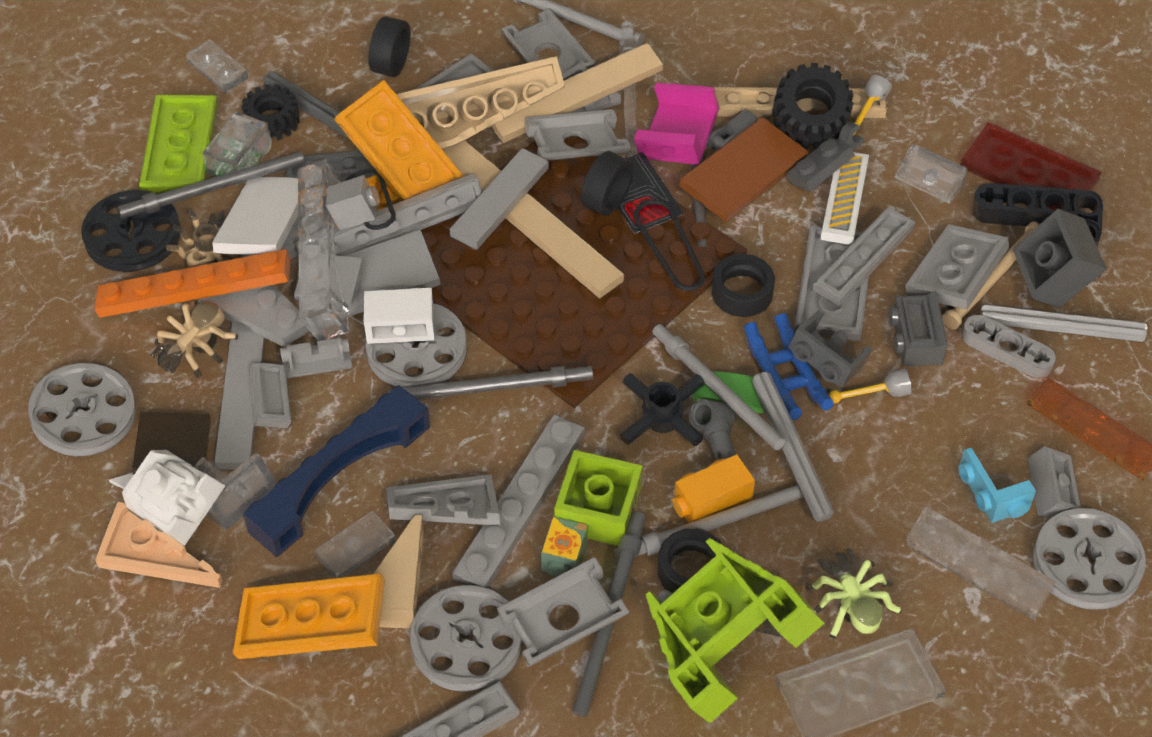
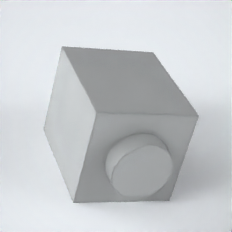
(352, 202)

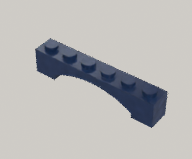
(392, 421)

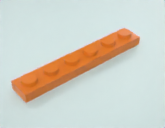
(192, 283)

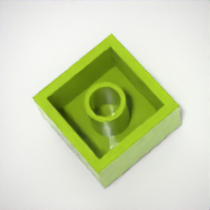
(600, 494)

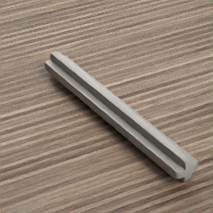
(1066, 322)
(793, 447)

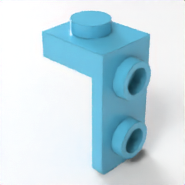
(997, 504)

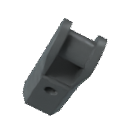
(731, 129)

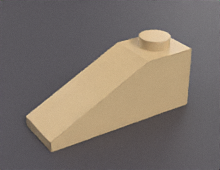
(402, 577)

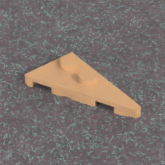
(140, 549)

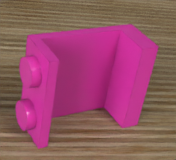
(680, 124)

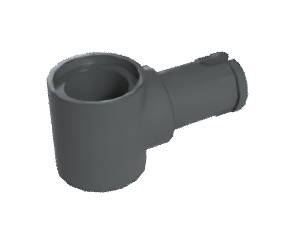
(715, 421)

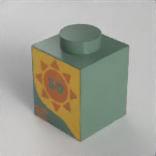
(563, 546)

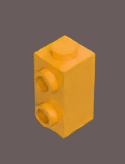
(713, 489)

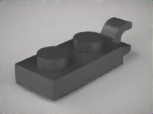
(826, 159)

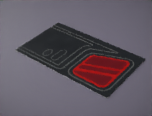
(646, 186)

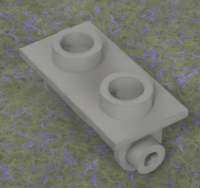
(315, 359)

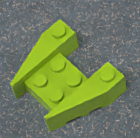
(714, 615)

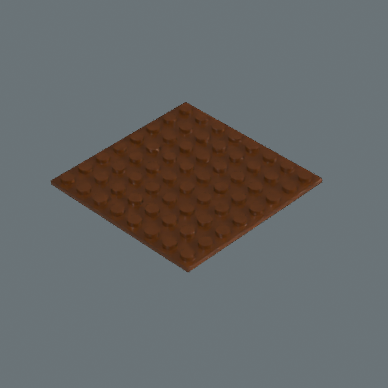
(546, 317)

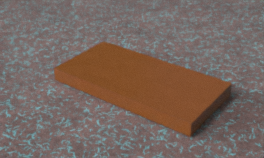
(743, 169)

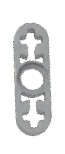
(1012, 358)

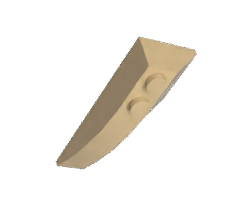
(472, 104)

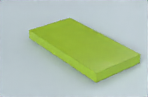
(176, 141)

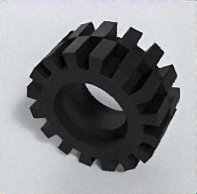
(273, 99)

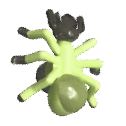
(857, 601)

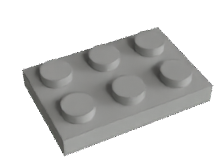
(958, 265)

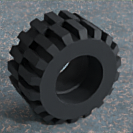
(816, 84)

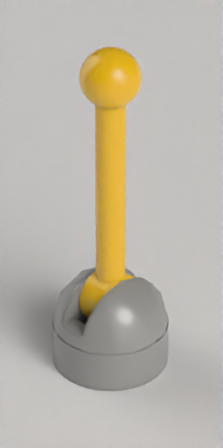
(876, 89)
(896, 384)

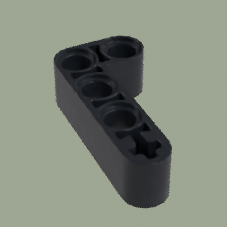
(1037, 201)

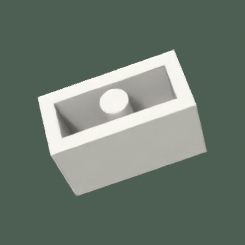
(399, 315)

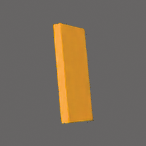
(396, 143)
(309, 616)

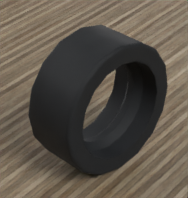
(389, 46)
(607, 183)
(747, 266)
(678, 542)

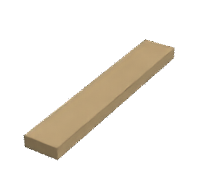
(586, 88)
(761, 101)

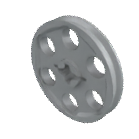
(423, 356)
(81, 396)
(1099, 549)
(466, 652)

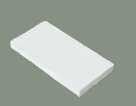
(259, 217)

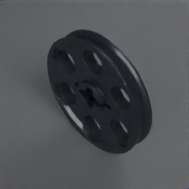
(118, 229)

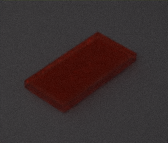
(1014, 160)

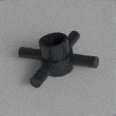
(662, 408)

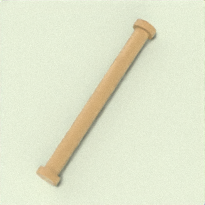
(953, 318)

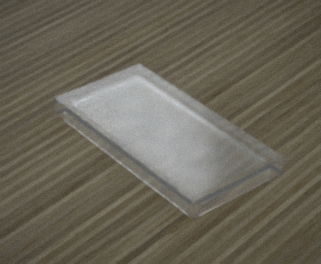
(860, 685)

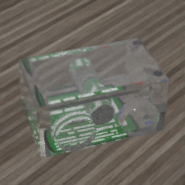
(237, 145)

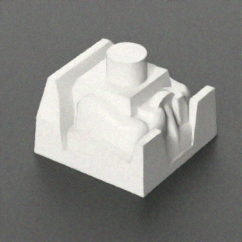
(171, 494)

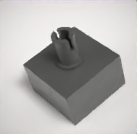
(1059, 258)

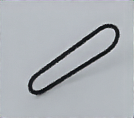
(387, 197)
(657, 252)

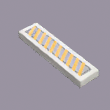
(845, 201)

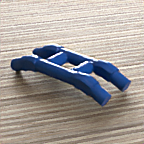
(768, 362)

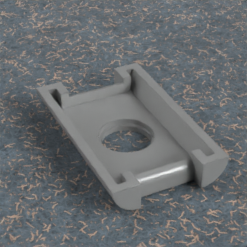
(548, 34)
(592, 126)
(574, 588)

